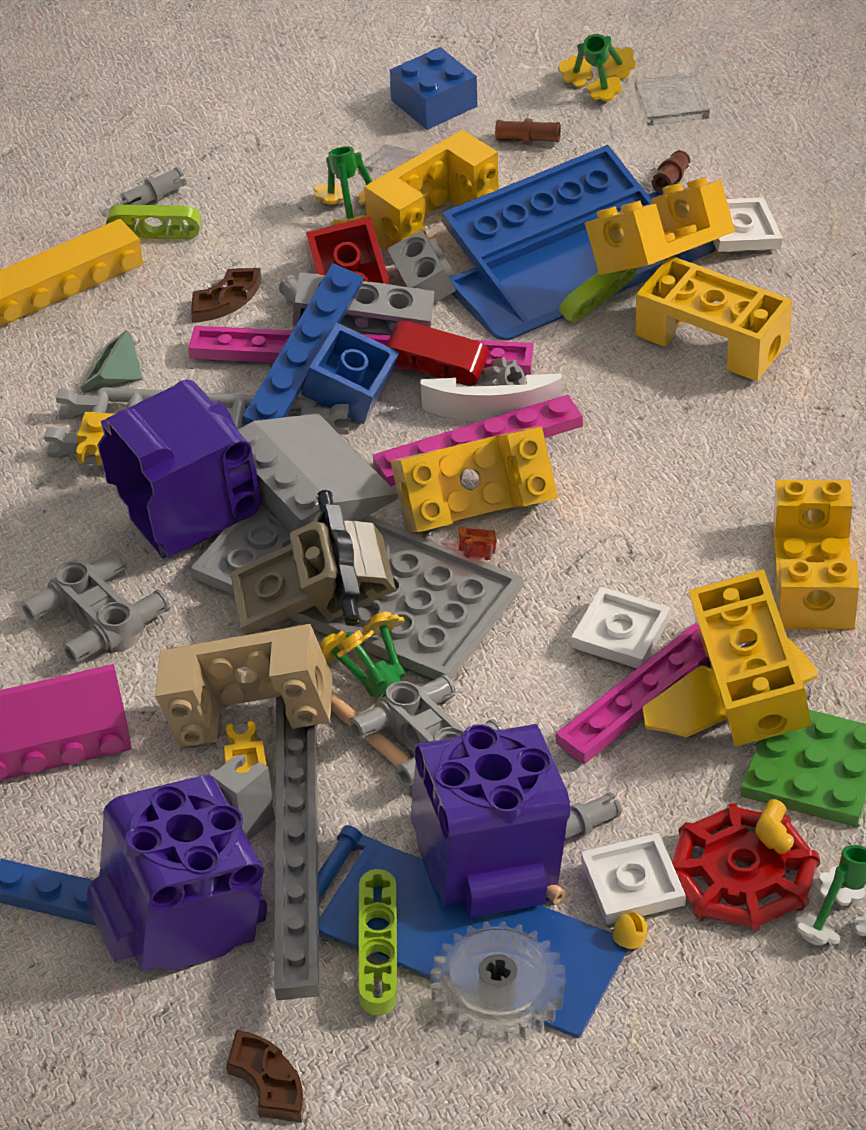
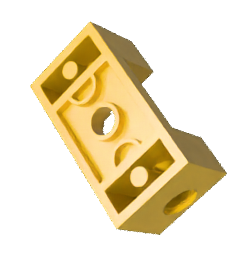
(449, 171)
(660, 230)
(747, 315)
(510, 471)
(812, 554)
(756, 683)

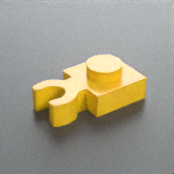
(90, 435)
(246, 745)

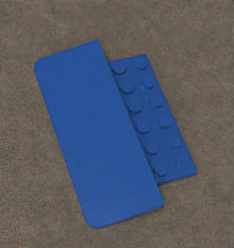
(535, 244)

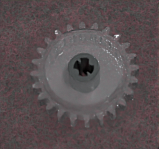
(497, 983)

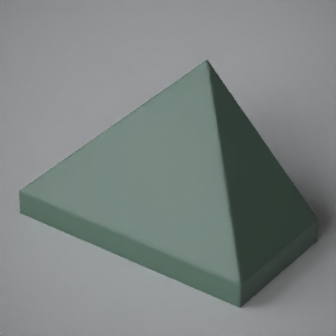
(115, 365)

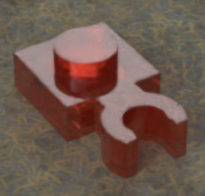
(476, 542)

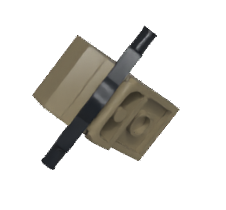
(326, 566)

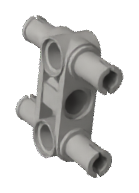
(95, 606)
(411, 717)

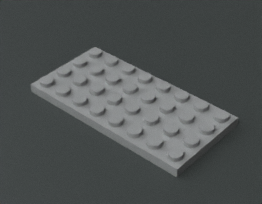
(439, 592)

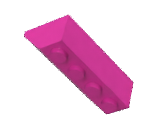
(61, 722)

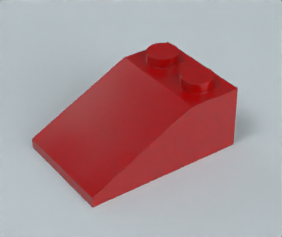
(348, 246)

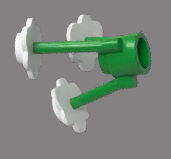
(842, 885)

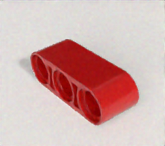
(438, 352)

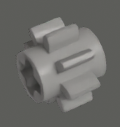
(503, 373)

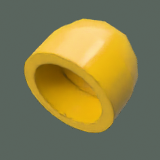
(630, 930)

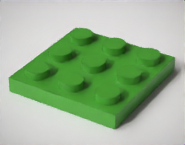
(813, 769)

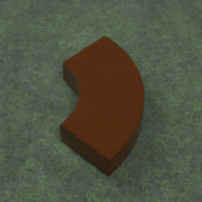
(227, 296)
(269, 1074)

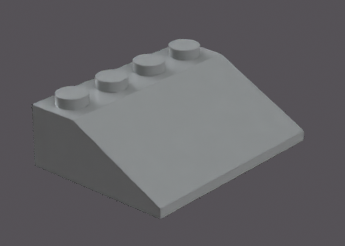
(306, 455)

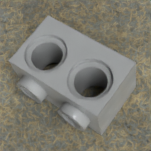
(420, 265)

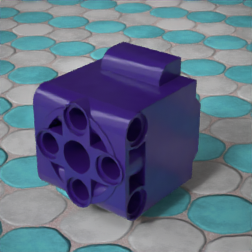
(179, 467)
(490, 817)
(176, 876)

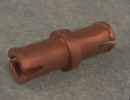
(528, 131)
(671, 170)

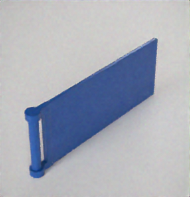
(425, 924)

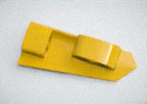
(696, 700)

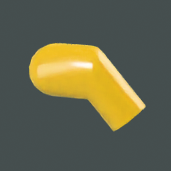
(771, 830)

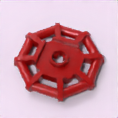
(742, 884)

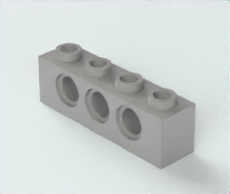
(374, 308)

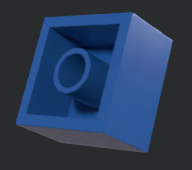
(433, 88)
(350, 372)

